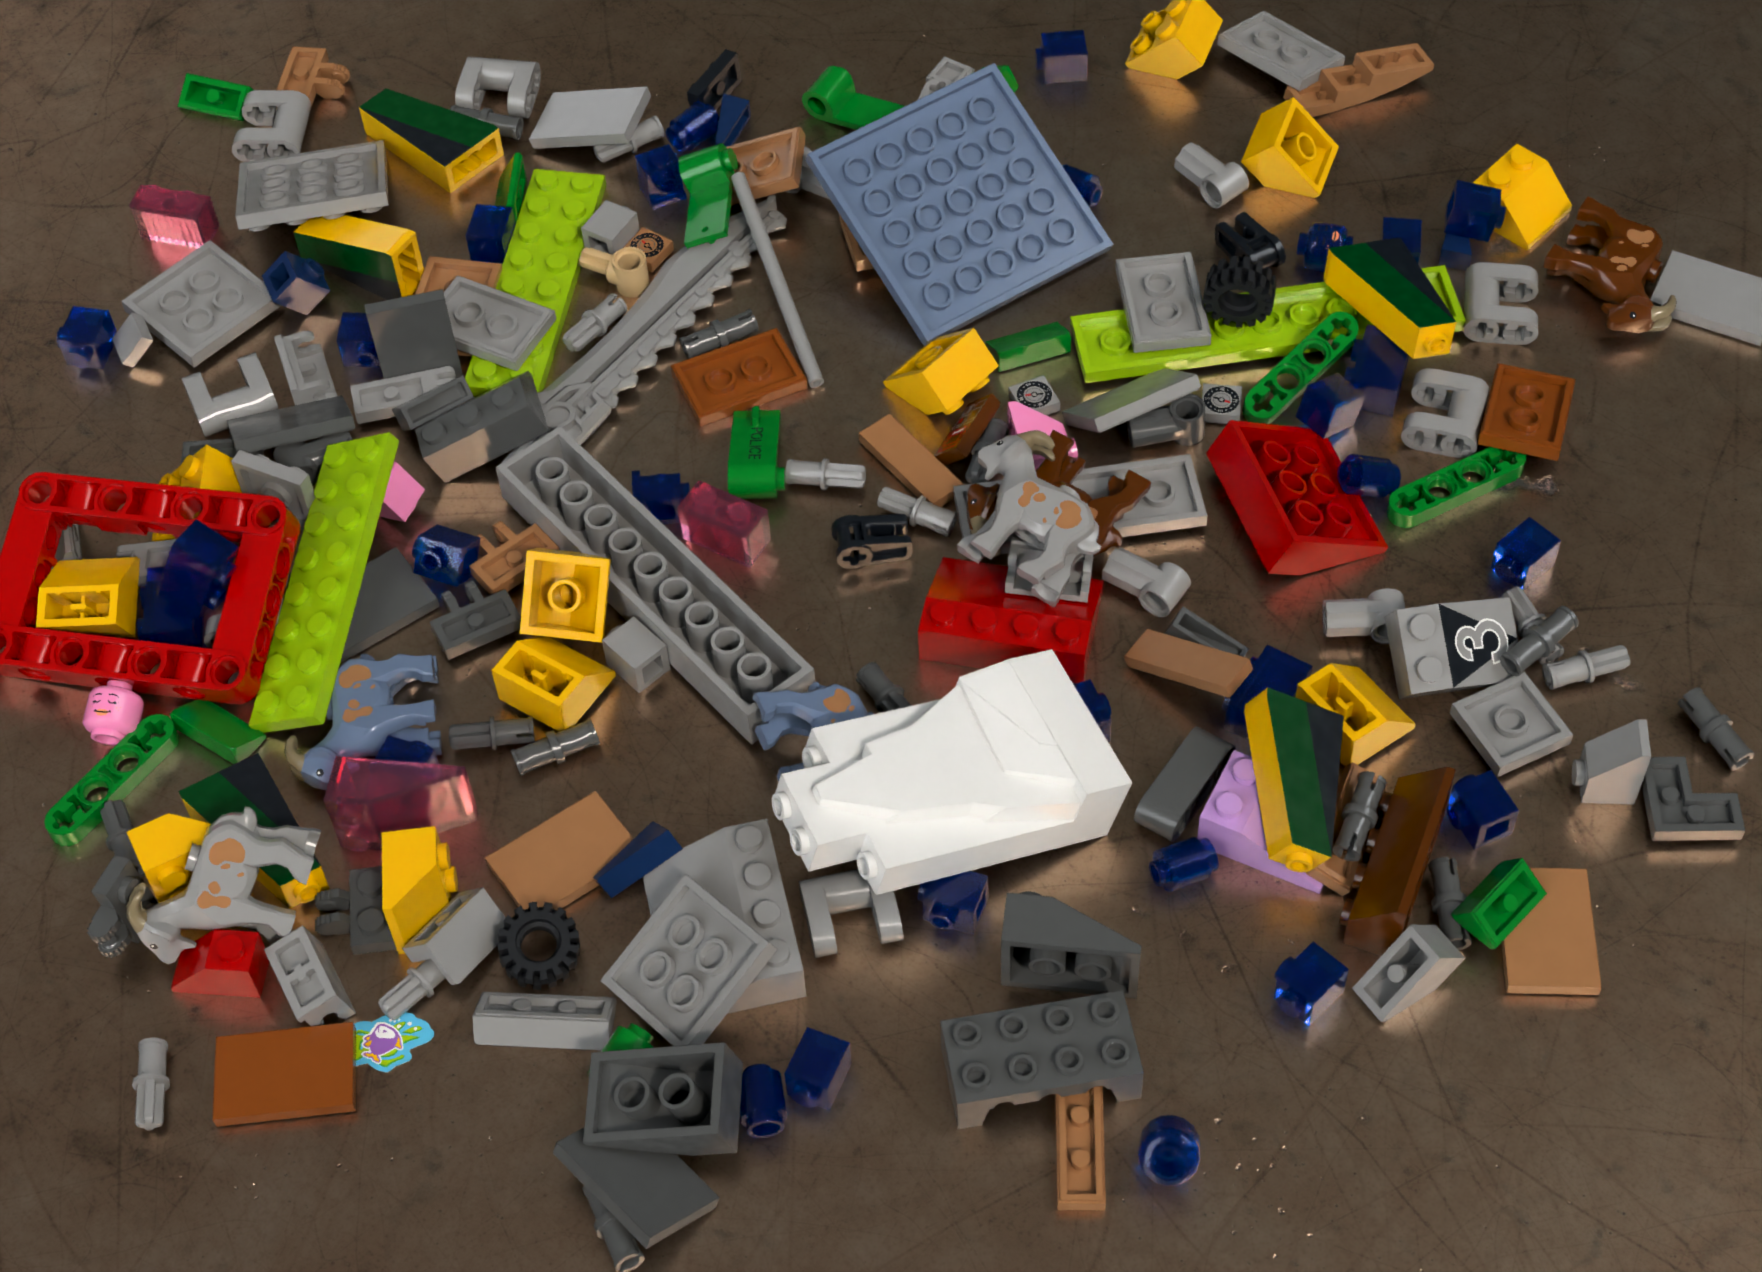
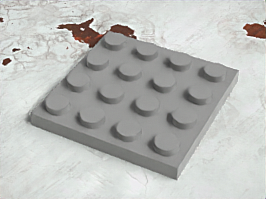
(312, 185)

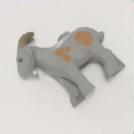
(1036, 512)
(222, 884)

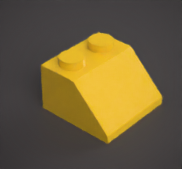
(1290, 150)
(1529, 193)
(943, 372)
(565, 594)
(414, 880)

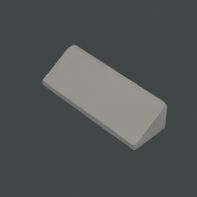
(543, 1020)

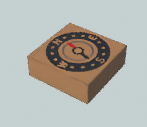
(654, 246)

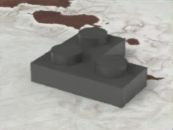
(1682, 815)

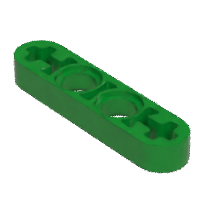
(1297, 366)
(1452, 480)
(106, 775)

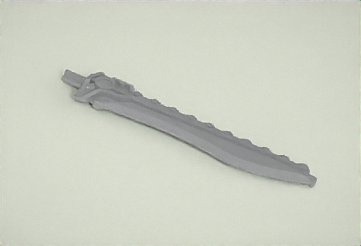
(685, 283)

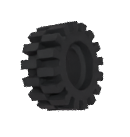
(1239, 276)
(535, 919)

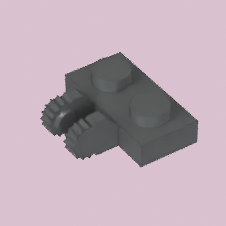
(474, 623)
(366, 920)
(110, 923)

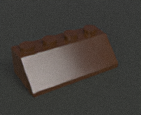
(1397, 860)

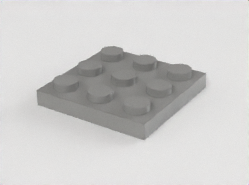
(201, 303)
(688, 965)

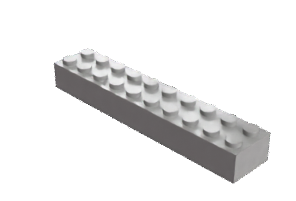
(654, 577)

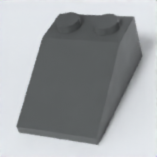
(1063, 949)
(665, 1100)

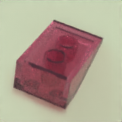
(394, 796)

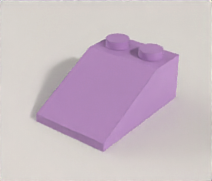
(1235, 823)

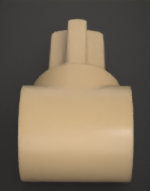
(624, 268)

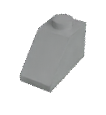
(1613, 765)
(1408, 971)

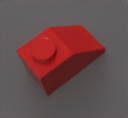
(223, 965)

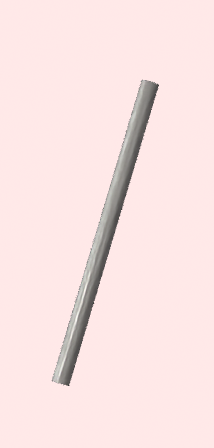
(777, 280)

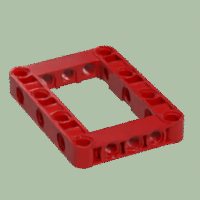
(184, 670)

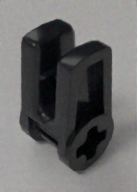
(1249, 240)
(873, 540)

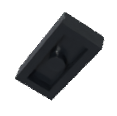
(719, 78)

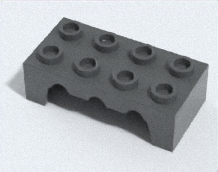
(1040, 1052)

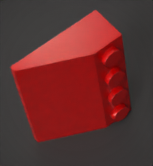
(1291, 498)
(978, 625)

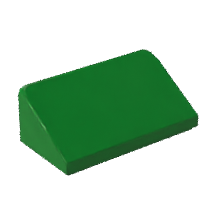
(213, 96)
(512, 185)
(1030, 346)
(217, 730)
(1500, 902)

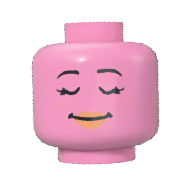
(112, 712)

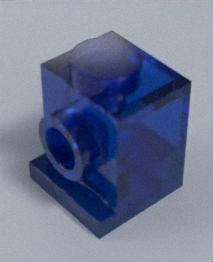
(660, 177)
(660, 494)

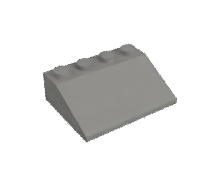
(744, 875)

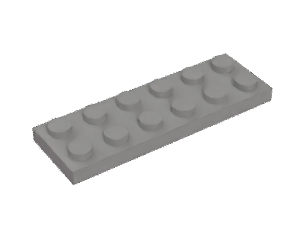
(1169, 505)

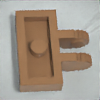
(311, 74)
(505, 565)

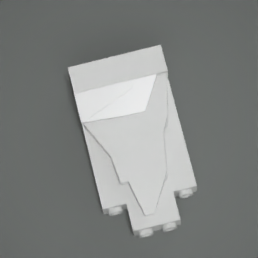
(955, 781)

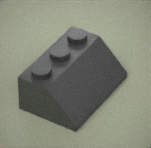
(483, 428)

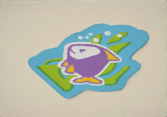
(388, 1041)

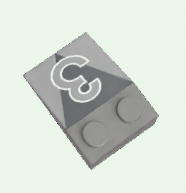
(1450, 645)

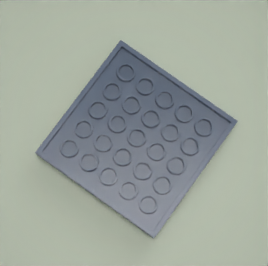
(959, 203)

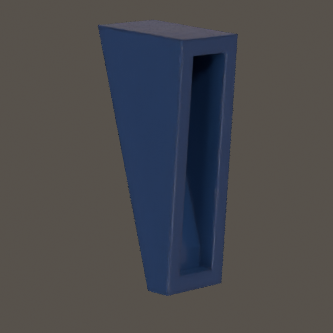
(732, 119)
(1455, 252)
(637, 859)

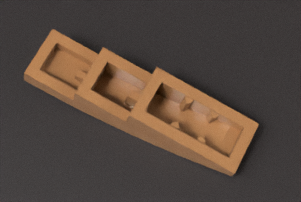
(1367, 78)

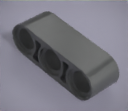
(1183, 784)

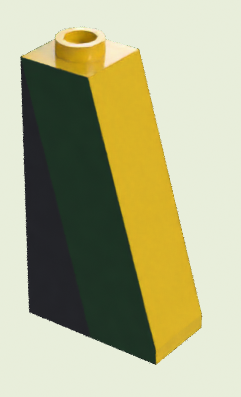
(432, 138)
(364, 253)
(1392, 294)
(1296, 776)
(252, 786)

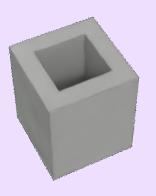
(610, 228)
(636, 654)

